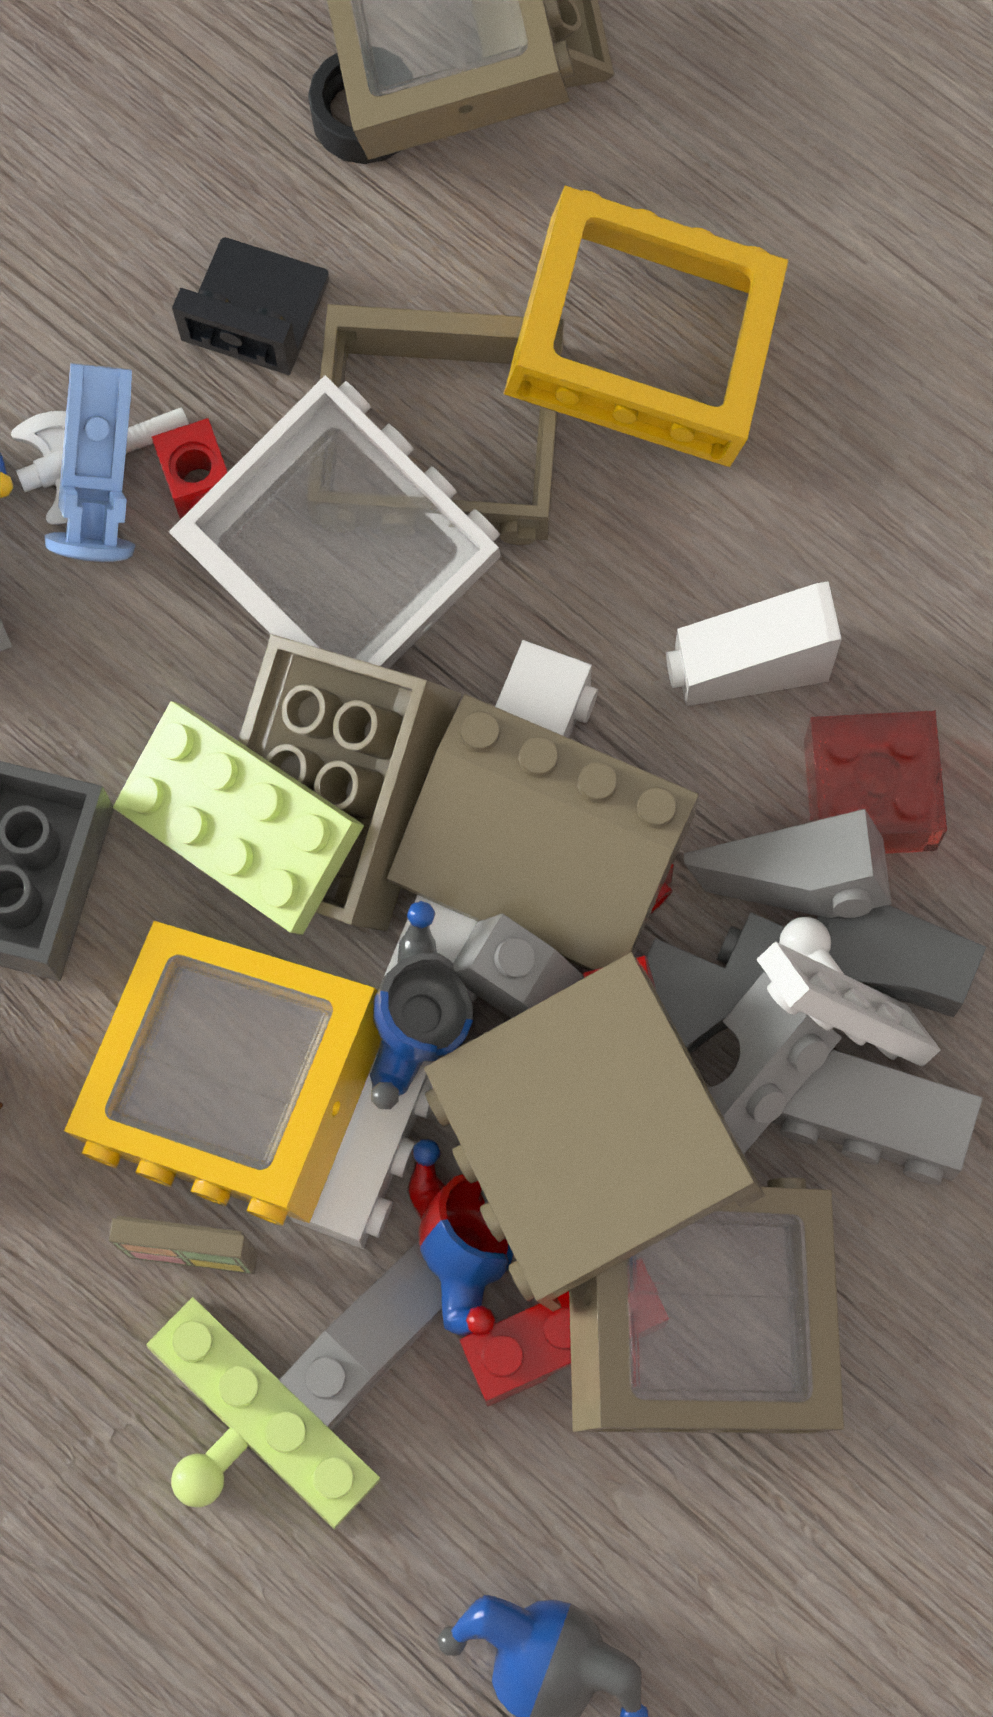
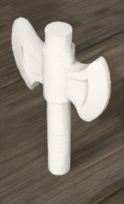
(46, 434)

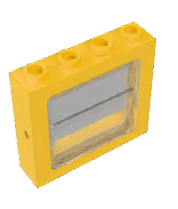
(228, 1073)

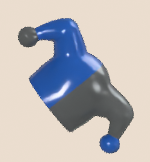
(417, 1010)
(547, 1657)

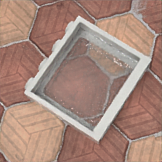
(338, 532)

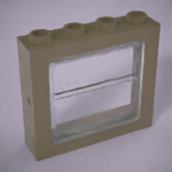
(445, 66)
(716, 1326)

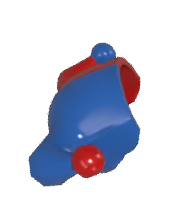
(456, 1242)

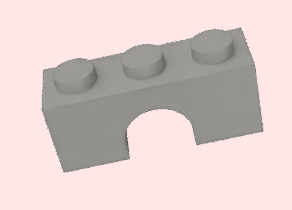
(773, 1063)

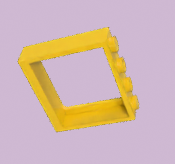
(621, 403)

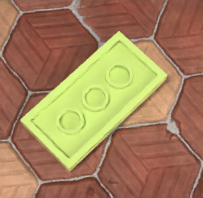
(238, 817)

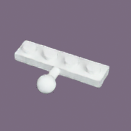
(811, 982)

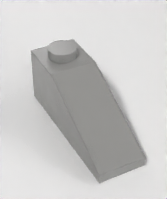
(809, 868)
(512, 966)
(366, 1340)

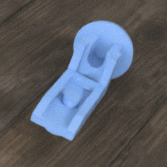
(94, 465)

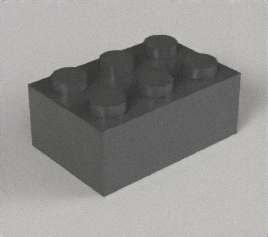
(47, 863)

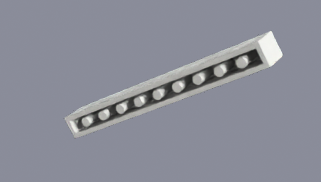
(554, 695)

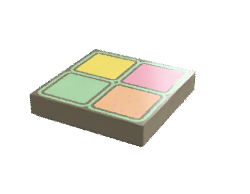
(183, 1244)

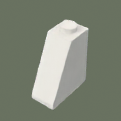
(758, 648)

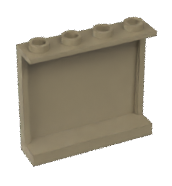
(587, 1130)

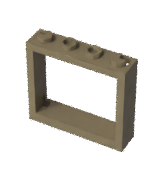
(451, 338)

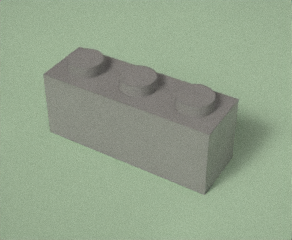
(883, 1116)

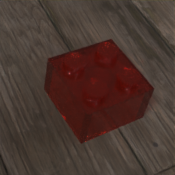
(879, 766)

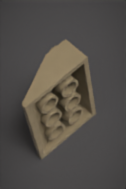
(358, 742)
(542, 834)

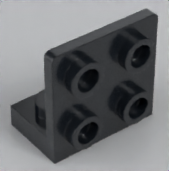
(252, 305)

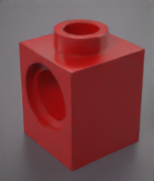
(187, 450)

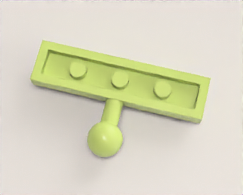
(259, 1416)

